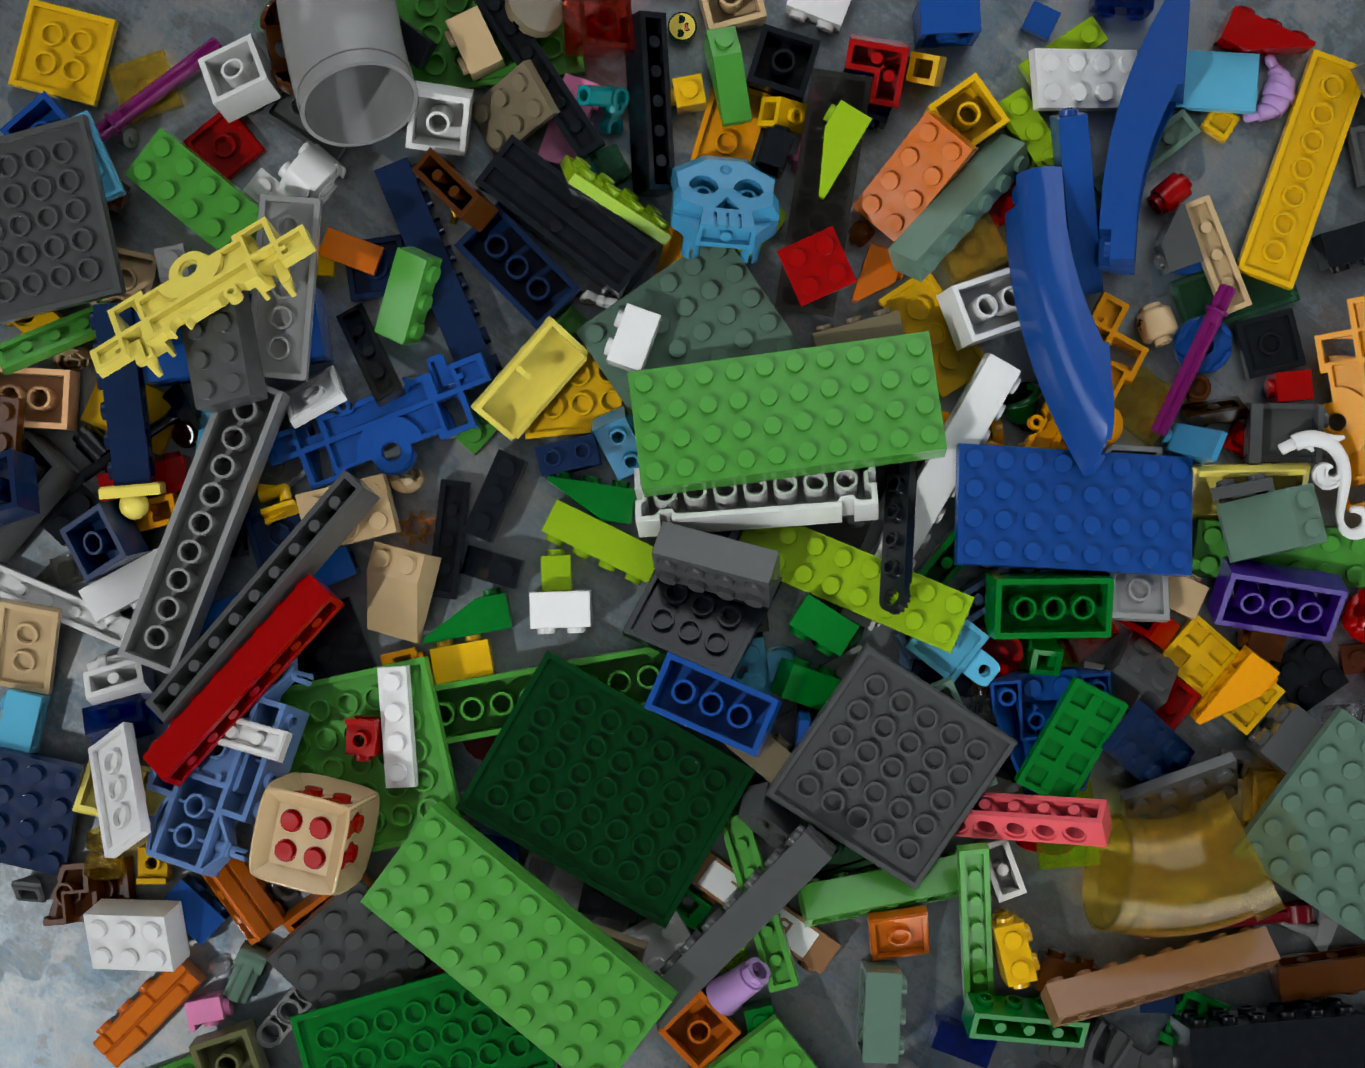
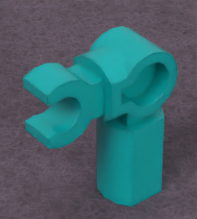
(613, 101)

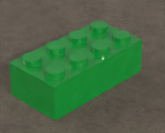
(1048, 605)

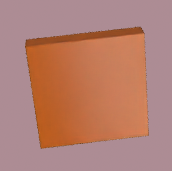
(898, 933)

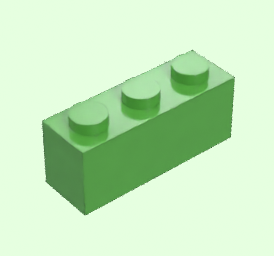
(408, 295)

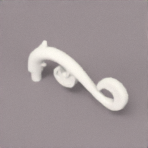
(1342, 478)

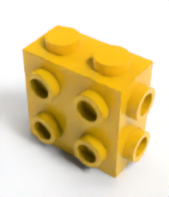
(1012, 950)

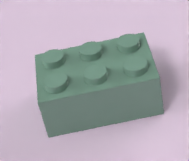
(881, 1012)

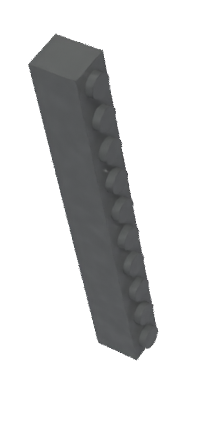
(299, 554)

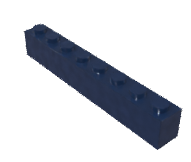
(419, 229)

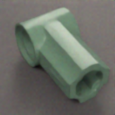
(249, 966)

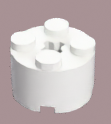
(311, 173)

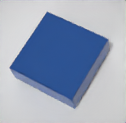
(1040, 21)

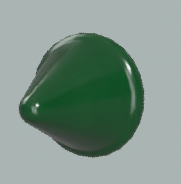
(1022, 404)

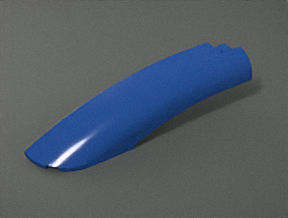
(1143, 112)
(1055, 317)

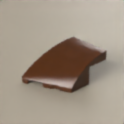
(78, 893)

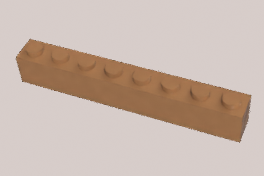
(1159, 975)

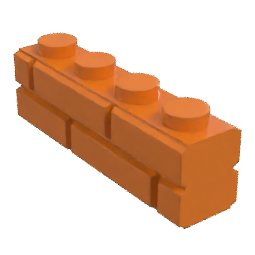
(246, 900)
(147, 1012)

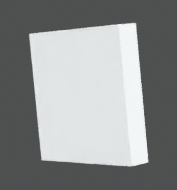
(315, 396)

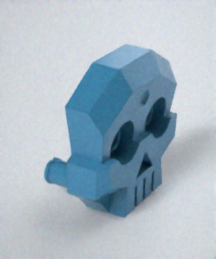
(723, 205)

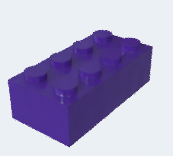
(1277, 599)

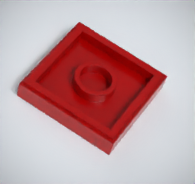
(226, 145)

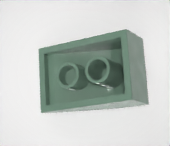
(1272, 523)

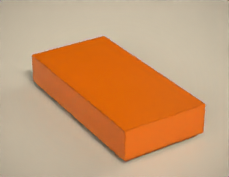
(351, 251)

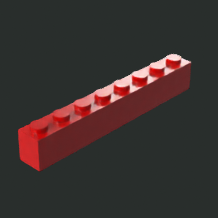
(242, 680)

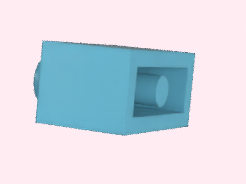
(23, 719)

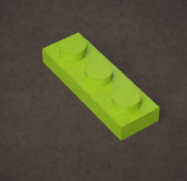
(1083, 36)

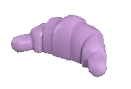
(1276, 93)

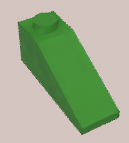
(727, 75)

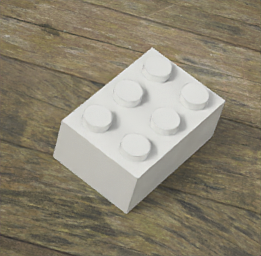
(980, 309)
(136, 935)

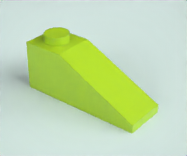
(841, 135)

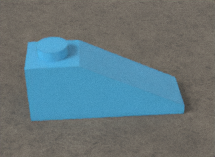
(1193, 442)

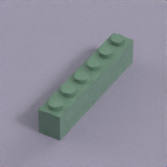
(959, 207)

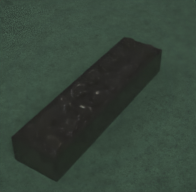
(808, 211)

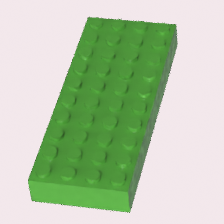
(787, 414)
(517, 944)

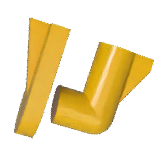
(284, 509)

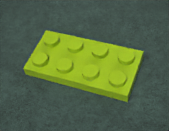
(622, 203)

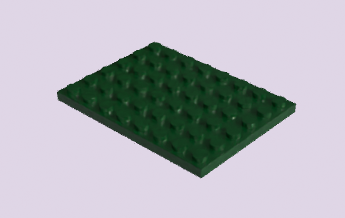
(605, 789)

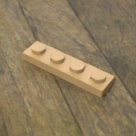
(1218, 257)

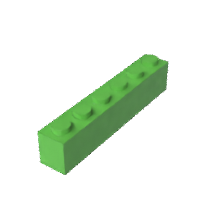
(874, 891)

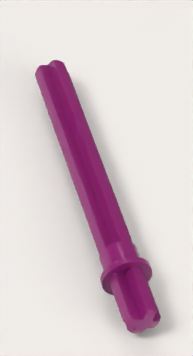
(155, 91)
(1215, 313)

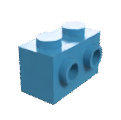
(617, 439)

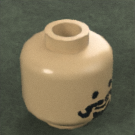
(1156, 324)

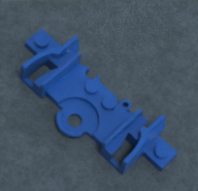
(366, 429)

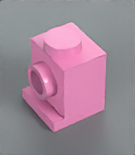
(207, 1009)

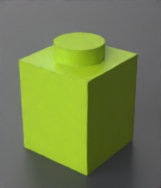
(556, 571)

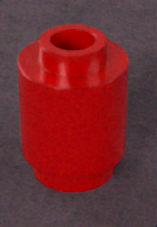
(1170, 193)

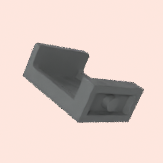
(1274, 423)

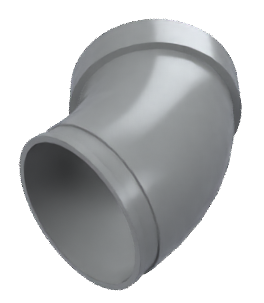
(348, 68)

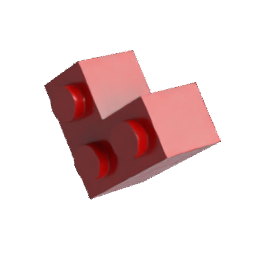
(884, 59)

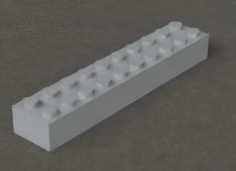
(202, 532)

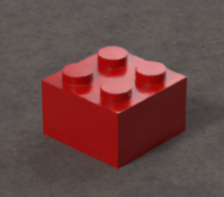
(816, 266)

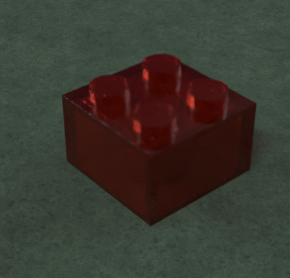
(598, 28)

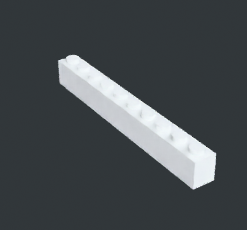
(966, 424)

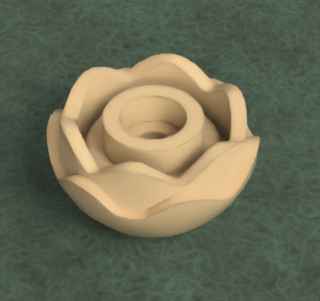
(73, 359)
(408, 481)

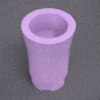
(736, 986)

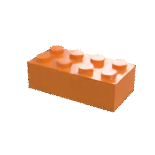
(914, 175)

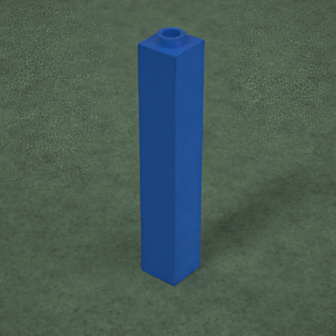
(1073, 154)

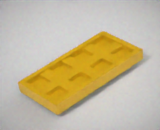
(1202, 658)

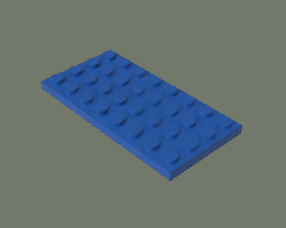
(1044, 514)

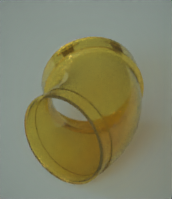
(1177, 875)

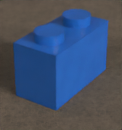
(201, 910)

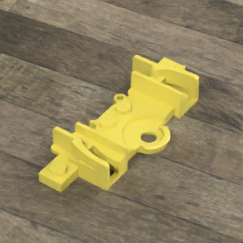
(192, 298)

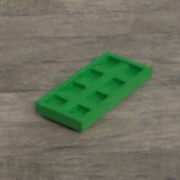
(1071, 740)

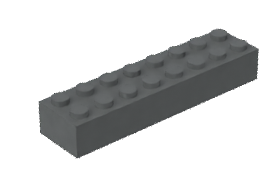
(744, 915)

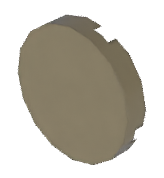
(535, 17)

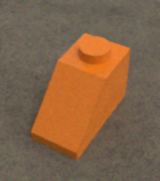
(875, 274)

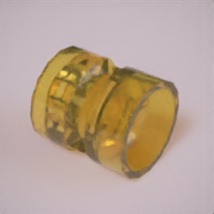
(95, 863)

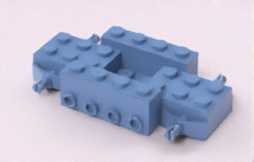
(200, 817)

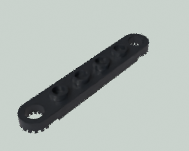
(898, 536)

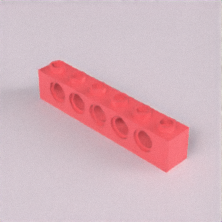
(1039, 819)

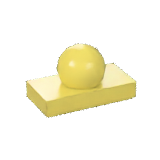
(133, 497)

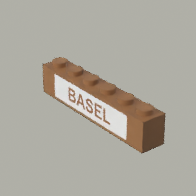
(810, 945)

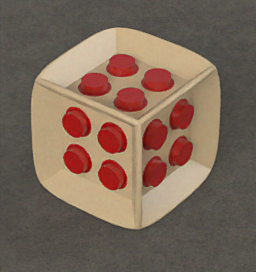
(314, 833)

